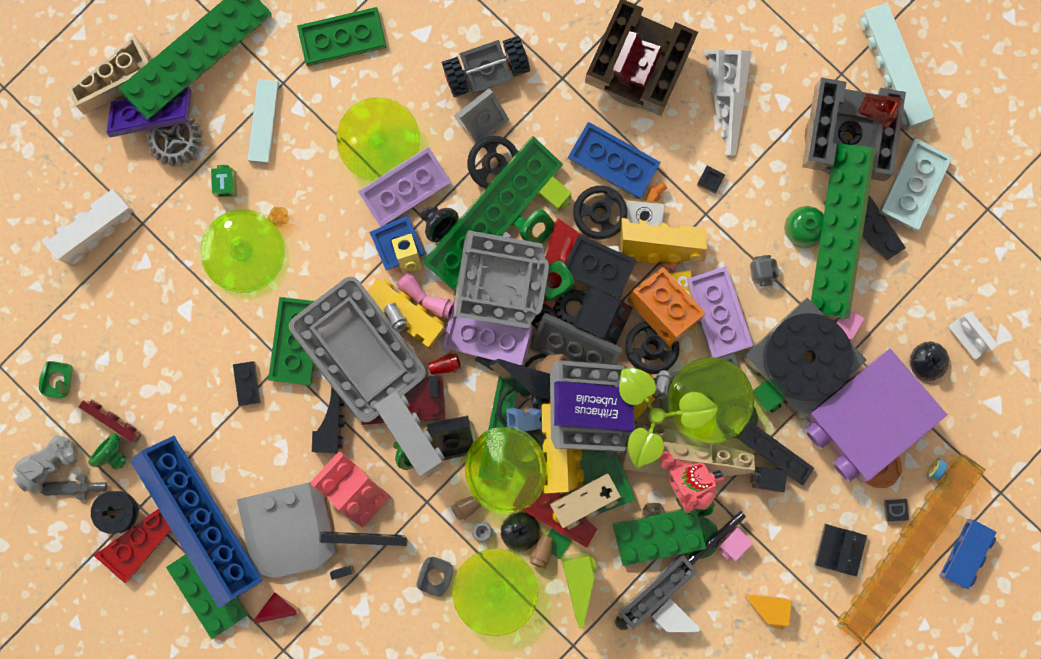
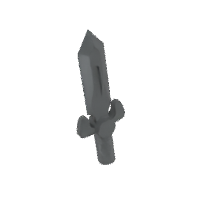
(72, 487)

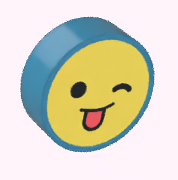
(937, 469)

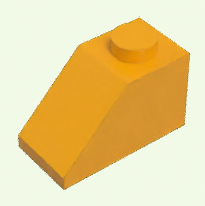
(771, 609)

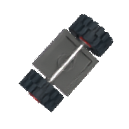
(486, 66)

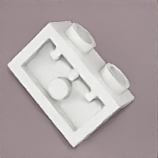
(972, 335)

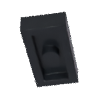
(246, 383)

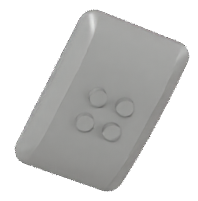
(356, 348)

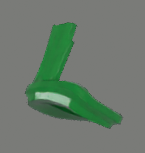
(526, 226)
(567, 281)
(61, 388)

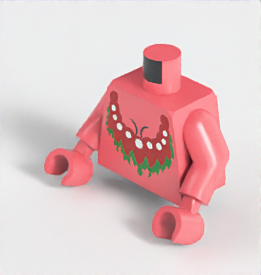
(691, 482)

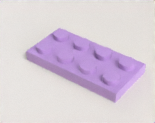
(404, 186)
(723, 321)
(487, 339)

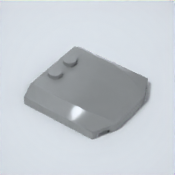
(501, 280)
(585, 438)
(285, 530)

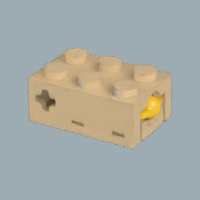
(584, 502)

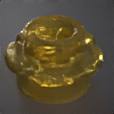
(278, 211)

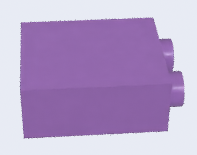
(874, 418)

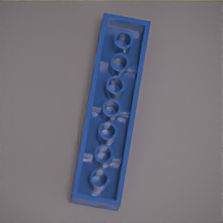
(196, 521)

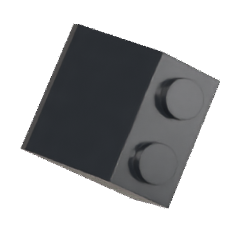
(603, 315)

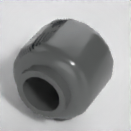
(764, 270)

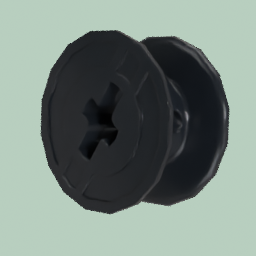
(114, 523)

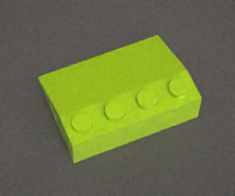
(580, 580)

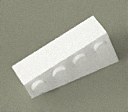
(88, 228)

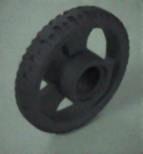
(490, 144)
(581, 210)
(636, 354)

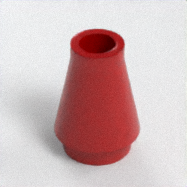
(447, 364)

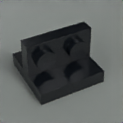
(451, 436)
(840, 550)

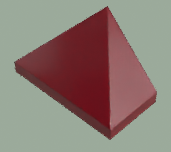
(276, 608)

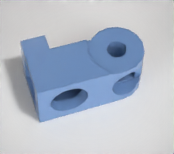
(524, 420)

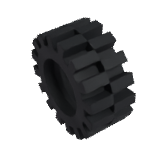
(563, 300)

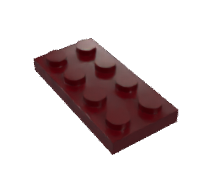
(420, 402)

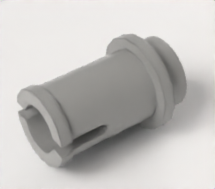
(395, 316)
(663, 379)

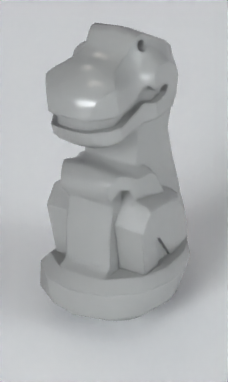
(39, 466)

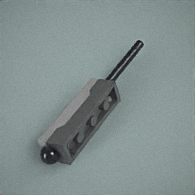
(668, 581)

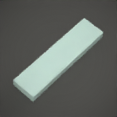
(263, 121)

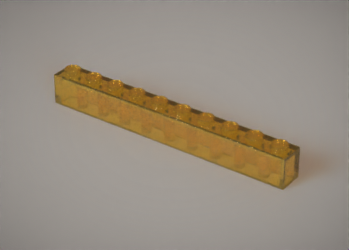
(910, 548)

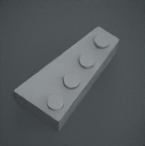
(409, 435)

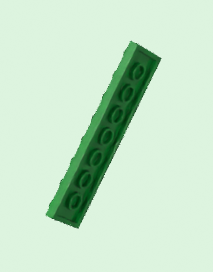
(193, 54)
(495, 207)
(842, 229)

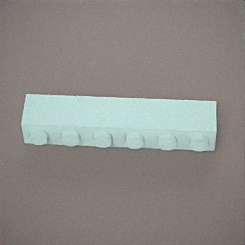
(895, 64)

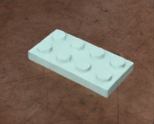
(915, 184)

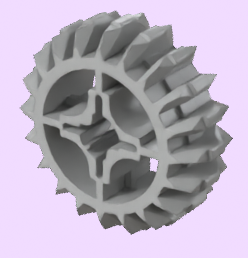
(173, 145)

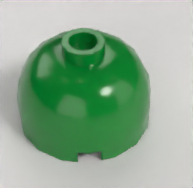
(804, 226)

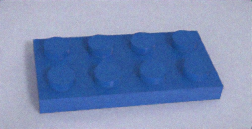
(614, 160)

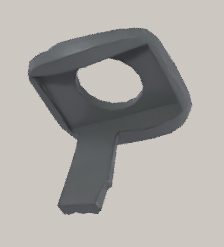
(431, 563)

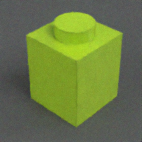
(555, 194)

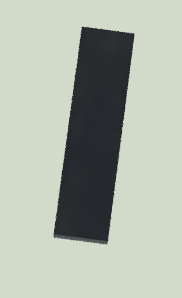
(775, 453)
(363, 538)

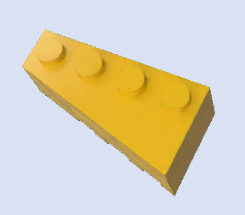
(662, 242)
(419, 324)
(562, 465)

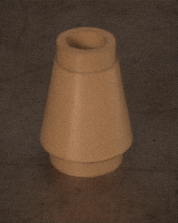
(465, 507)
(542, 552)

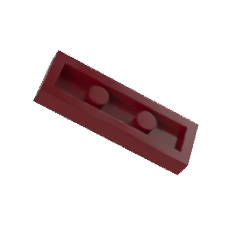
(110, 419)

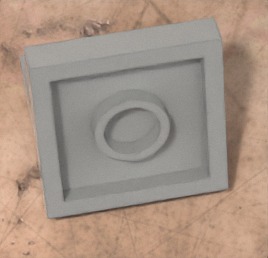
(482, 116)

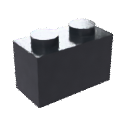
(769, 479)

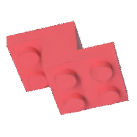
(350, 489)

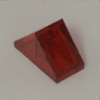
(880, 108)

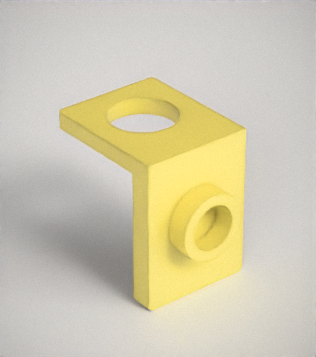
(409, 258)

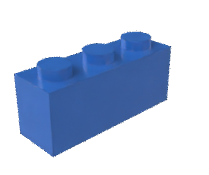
(968, 554)

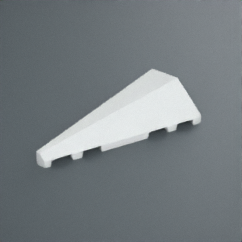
(729, 77)

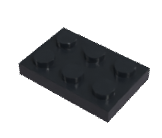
(599, 266)

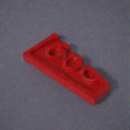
(559, 250)
(543, 511)
(135, 546)

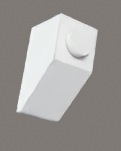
(672, 618)

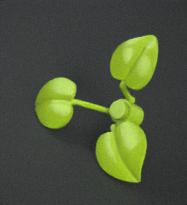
(648, 447)

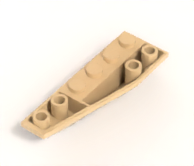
(684, 449)

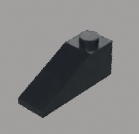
(526, 381)

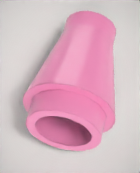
(410, 286)
(438, 306)

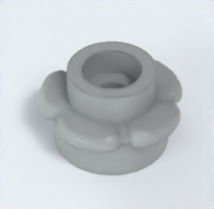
(482, 526)

